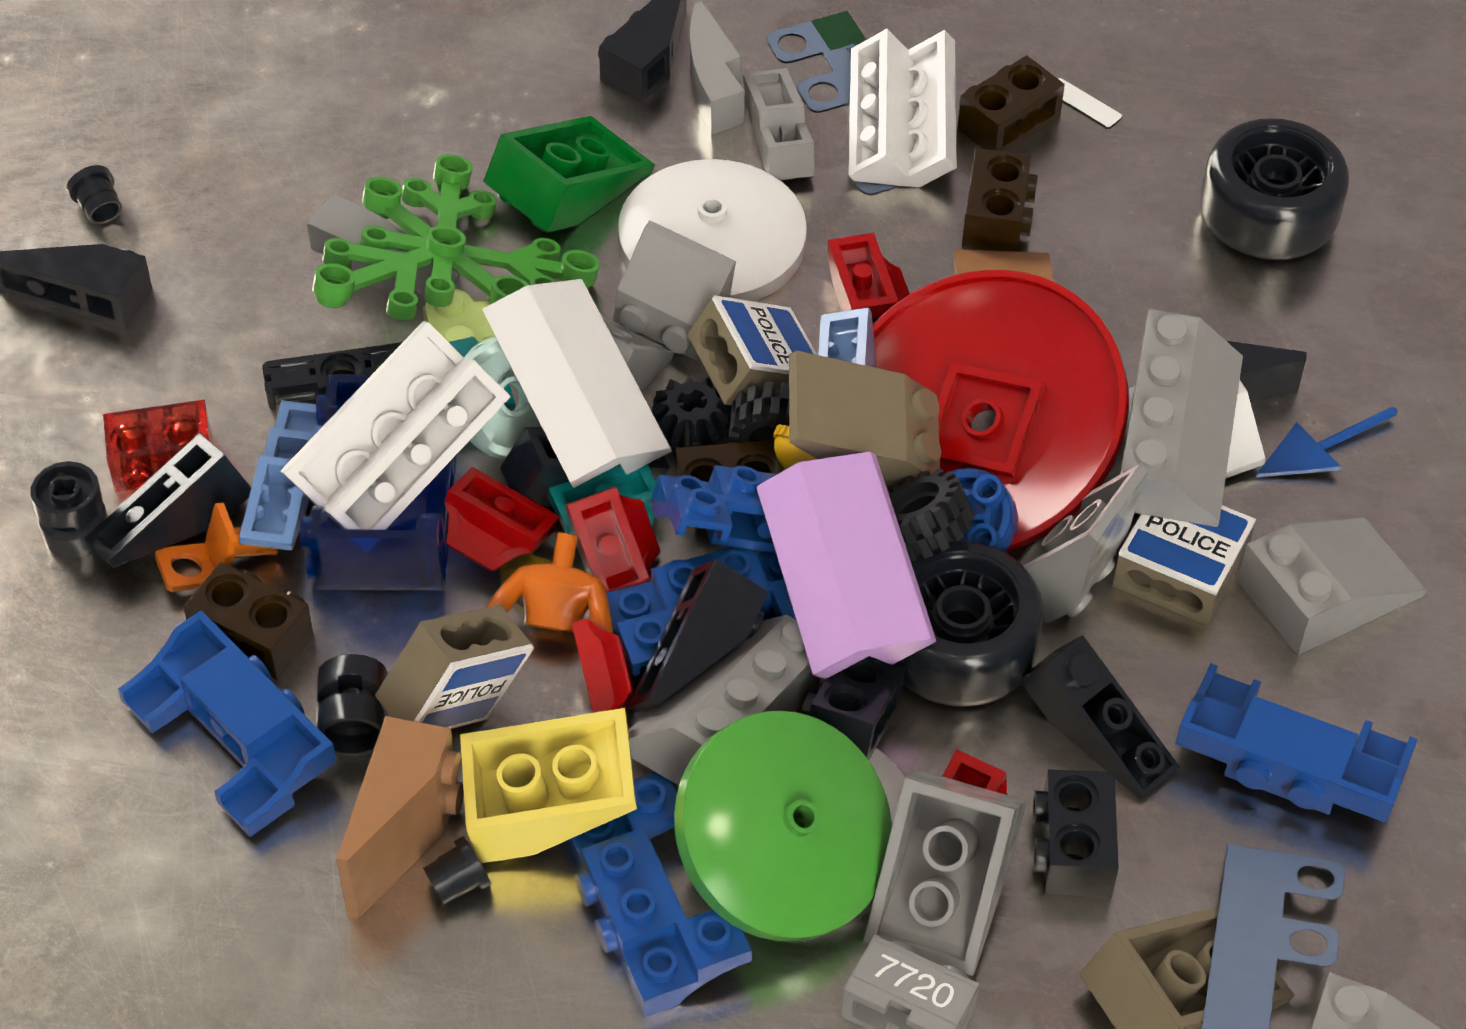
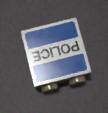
(746, 344)
(1183, 563)
(455, 668)

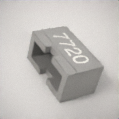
(906, 991)

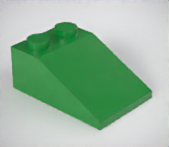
(563, 171)

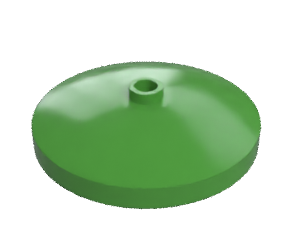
(782, 826)

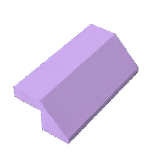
(845, 563)

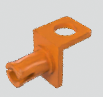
(220, 546)

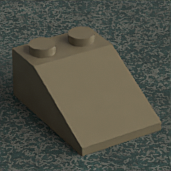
(862, 409)
(1160, 973)

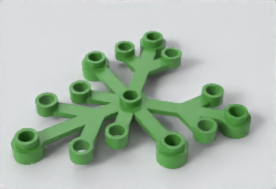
(439, 246)

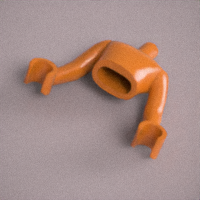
(556, 591)

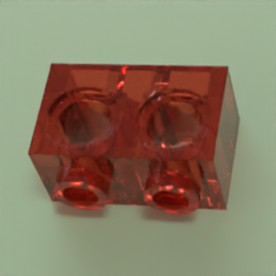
(147, 438)

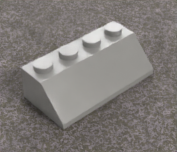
(1182, 417)
(752, 678)

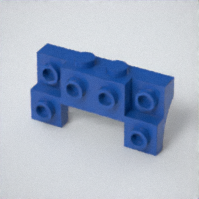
(723, 506)
(644, 609)
(242, 710)
(1292, 751)
(638, 909)

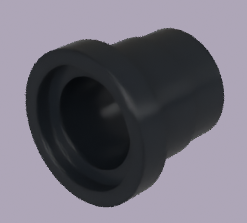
(95, 193)
(457, 872)

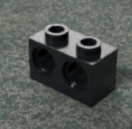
(859, 701)
(1084, 833)

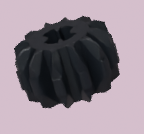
(691, 414)

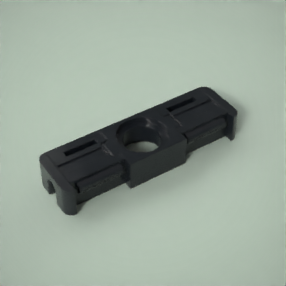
(307, 376)

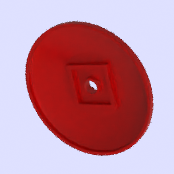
(1033, 360)

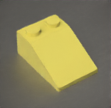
(545, 782)

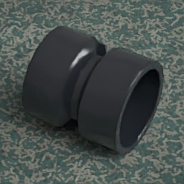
(68, 507)
(348, 704)

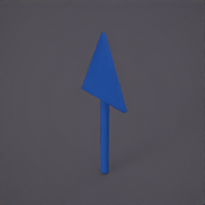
(1302, 454)

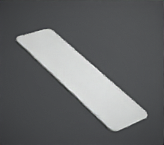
(1089, 105)

